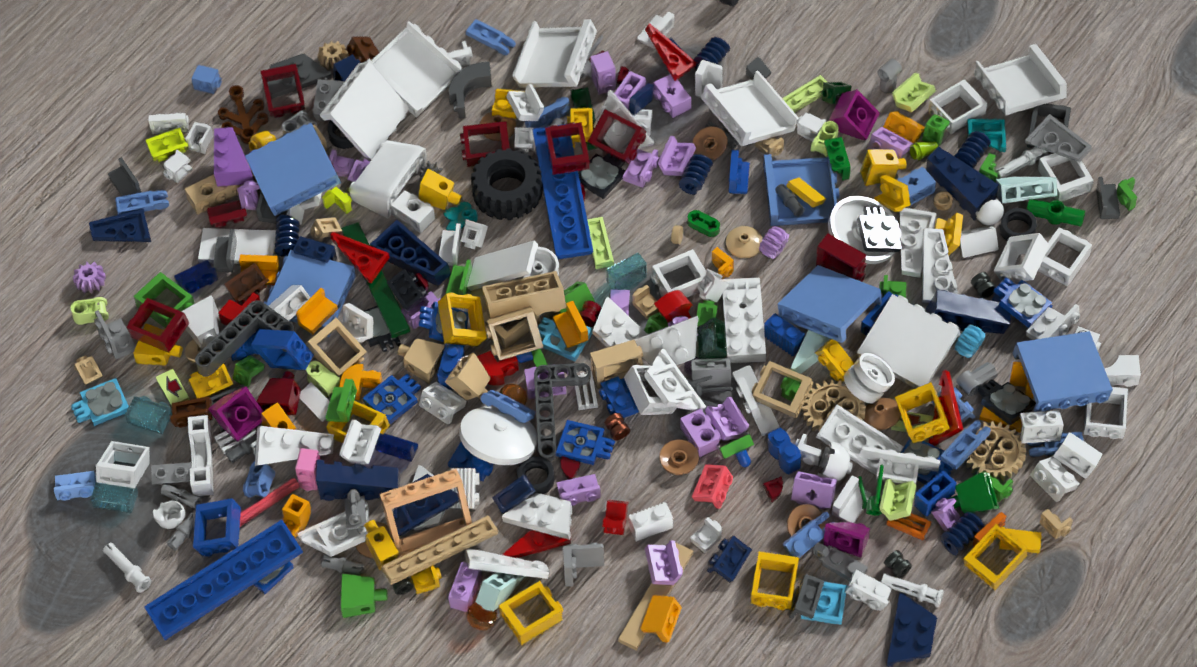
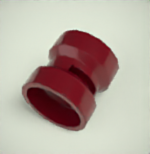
(590, 312)

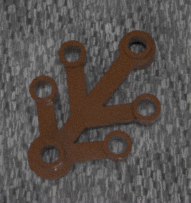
(236, 94)

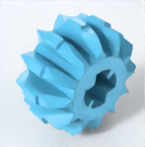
(969, 341)

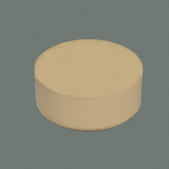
(943, 200)
(677, 234)

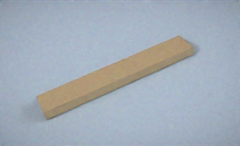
(439, 550)
(632, 634)

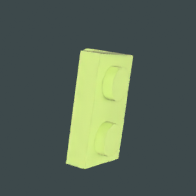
(912, 93)
(897, 499)

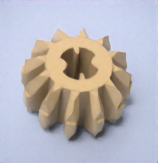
(331, 54)

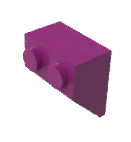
(854, 115)

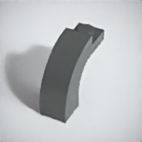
(468, 79)

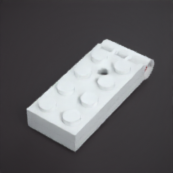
(744, 326)

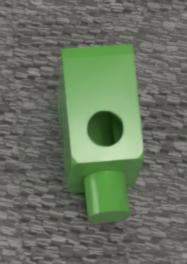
(360, 595)

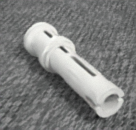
(1027, 158)
(132, 572)
(922, 592)

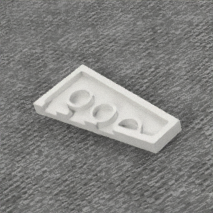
(911, 228)
(936, 265)
(503, 564)

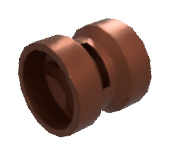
(616, 425)

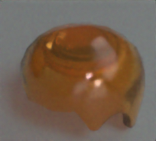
(515, 392)
(481, 618)

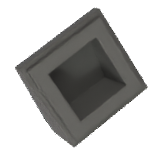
(757, 65)

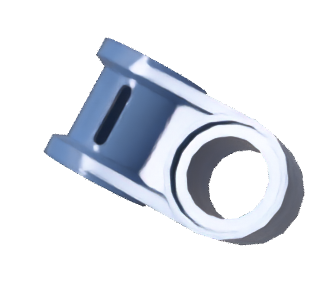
(260, 479)

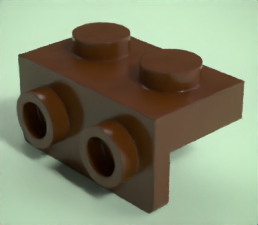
(362, 48)
(246, 283)
(190, 408)

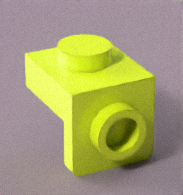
(336, 196)

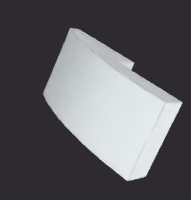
(315, 401)

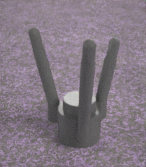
(697, 388)

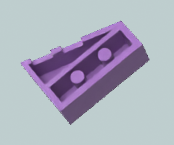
(229, 159)

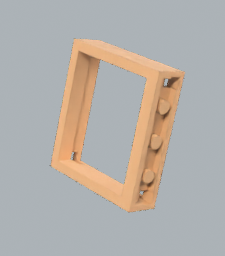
(417, 491)

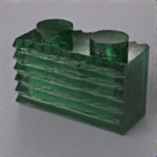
(712, 339)

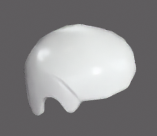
(990, 212)
(169, 514)

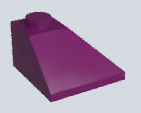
(237, 413)
(847, 537)

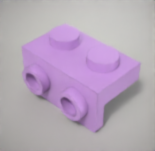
(675, 157)
(728, 420)
(664, 563)

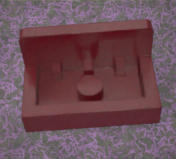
(226, 213)

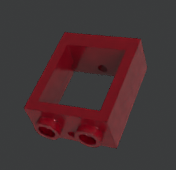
(281, 73)
(482, 129)
(601, 129)
(569, 163)
(841, 258)
(170, 334)

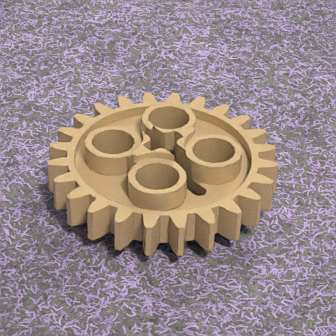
(821, 399)
(1010, 459)

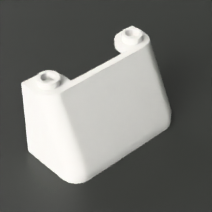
(387, 176)

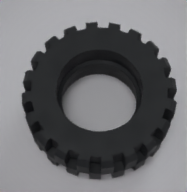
(506, 165)

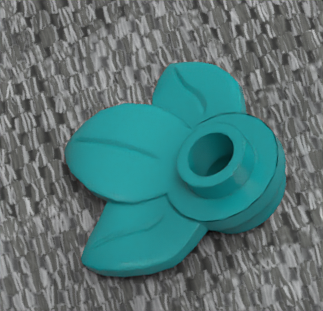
(459, 215)

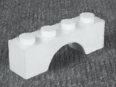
(1124, 371)
(201, 455)

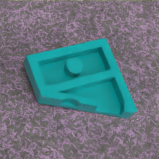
(992, 128)

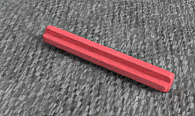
(266, 502)

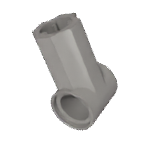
(888, 75)
(973, 380)

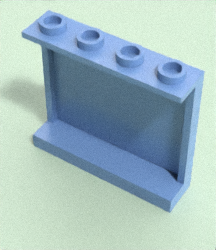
(292, 169)
(814, 172)
(313, 274)
(827, 302)
(1064, 371)

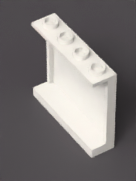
(554, 56)
(416, 68)
(1022, 82)
(366, 109)
(750, 110)
(910, 341)

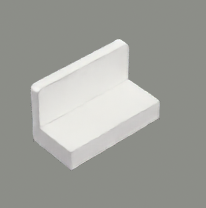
(663, 24)
(707, 74)
(978, 241)
(451, 245)
(290, 301)
(1078, 455)
(849, 502)

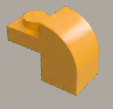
(361, 378)
(296, 514)

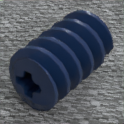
(713, 51)
(973, 148)
(695, 174)
(286, 235)
(961, 532)

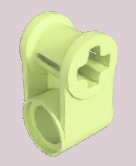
(828, 131)
(88, 309)
(322, 378)

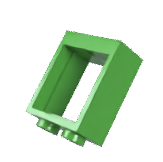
(155, 288)

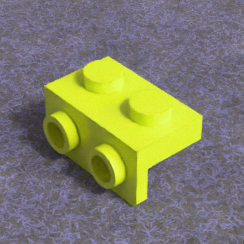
(166, 144)

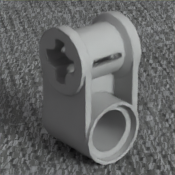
(296, 122)

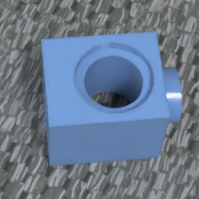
(206, 79)

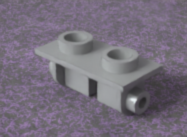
(170, 473)
(355, 510)

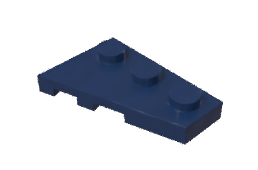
(121, 228)

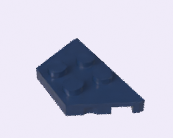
(419, 511)
(911, 632)

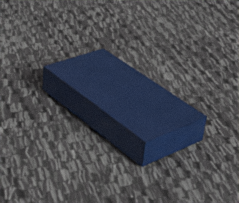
(641, 99)
(513, 494)

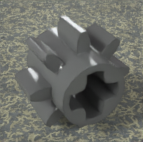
(430, 166)

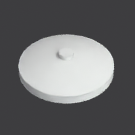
(844, 225)
(497, 436)

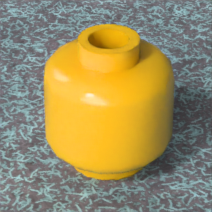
(260, 140)

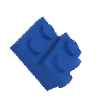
(618, 397)
(464, 459)

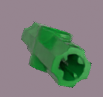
(1062, 213)

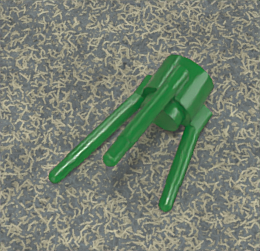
(872, 505)

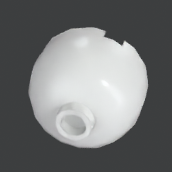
(835, 462)

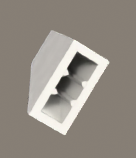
(202, 321)

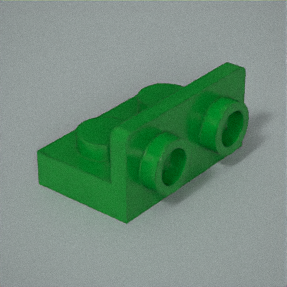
(838, 157)

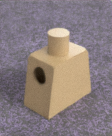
(422, 358)
(469, 377)

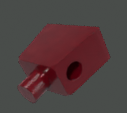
(283, 391)

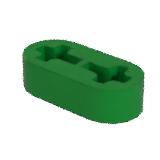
(703, 224)

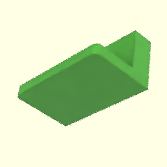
(459, 279)
(579, 294)
(342, 402)

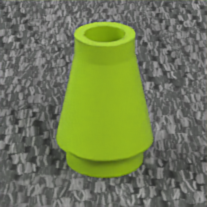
(922, 149)

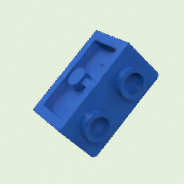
(738, 174)

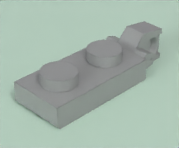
(838, 561)

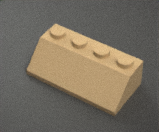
(539, 292)

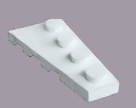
(282, 444)

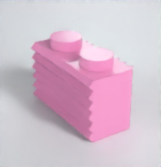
(306, 469)

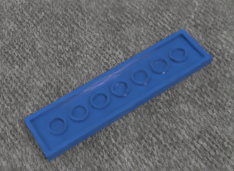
(563, 200)
(223, 579)

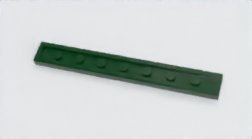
(381, 291)

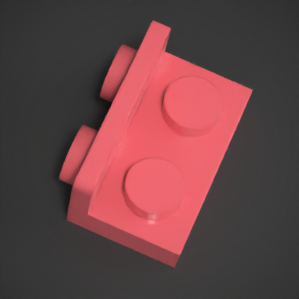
(713, 485)

